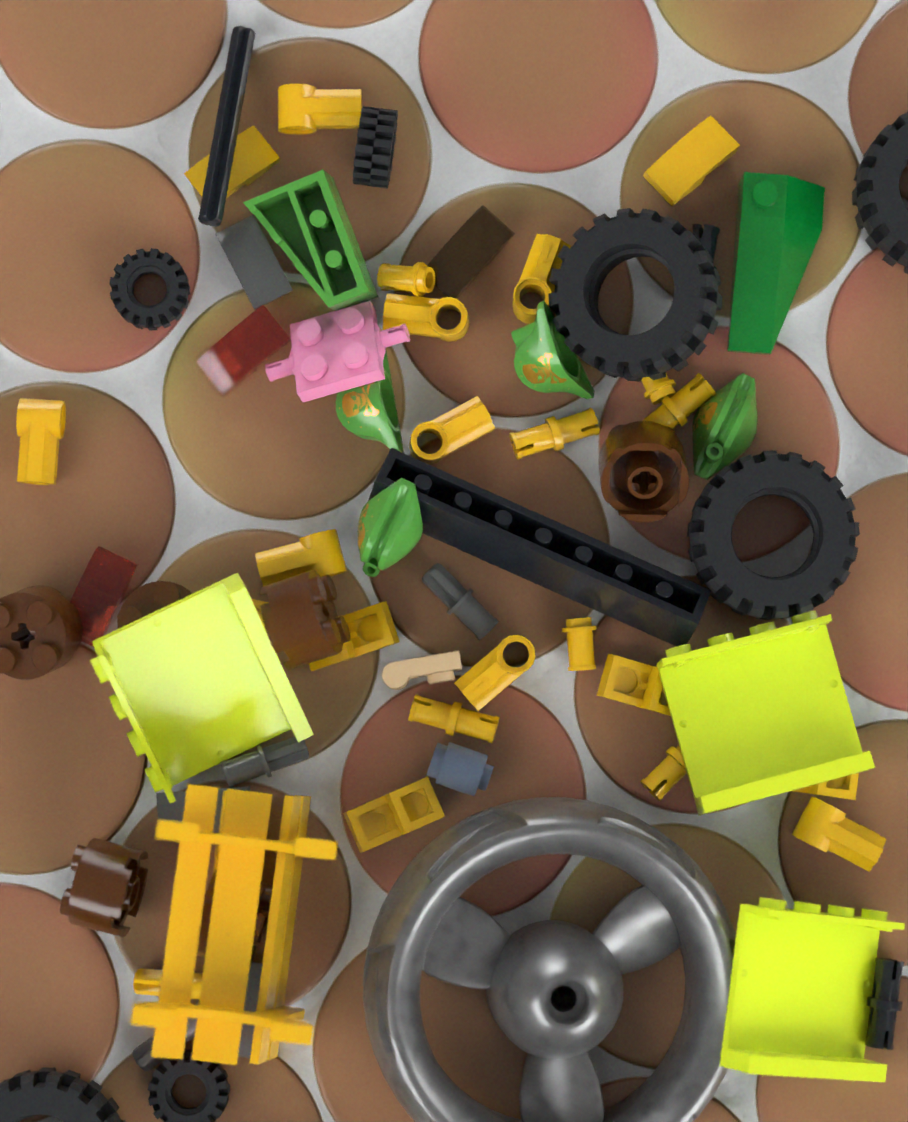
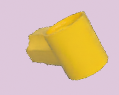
(306, 109)
(537, 274)
(422, 315)
(40, 427)
(453, 429)
(312, 552)
(492, 673)
(831, 831)

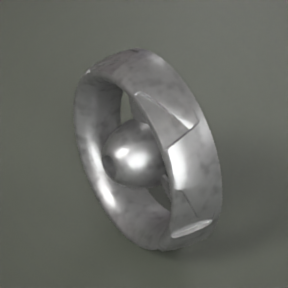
(457, 942)

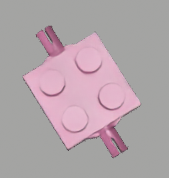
(337, 351)

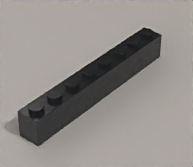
(549, 552)

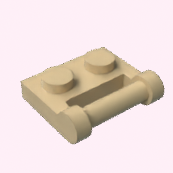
(437, 668)

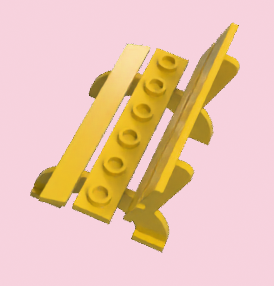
(231, 927)

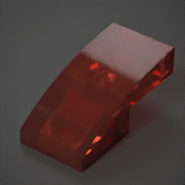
(243, 350)
(101, 592)

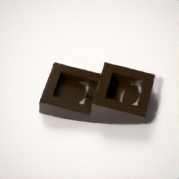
(469, 252)

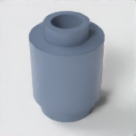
(460, 768)

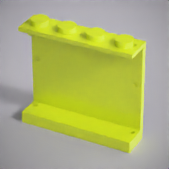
(198, 683)
(761, 713)
(803, 991)

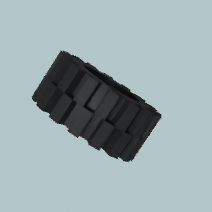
(375, 147)
(150, 263)
(162, 1083)

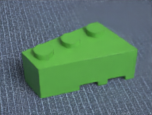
(317, 237)

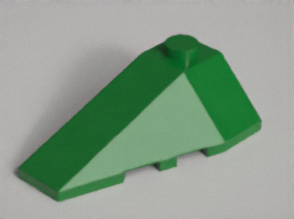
(773, 244)

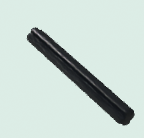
(226, 126)

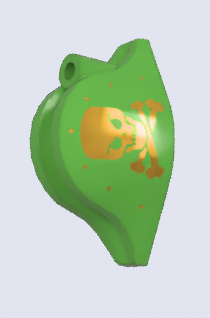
(545, 360)
(372, 411)
(724, 426)
(389, 527)

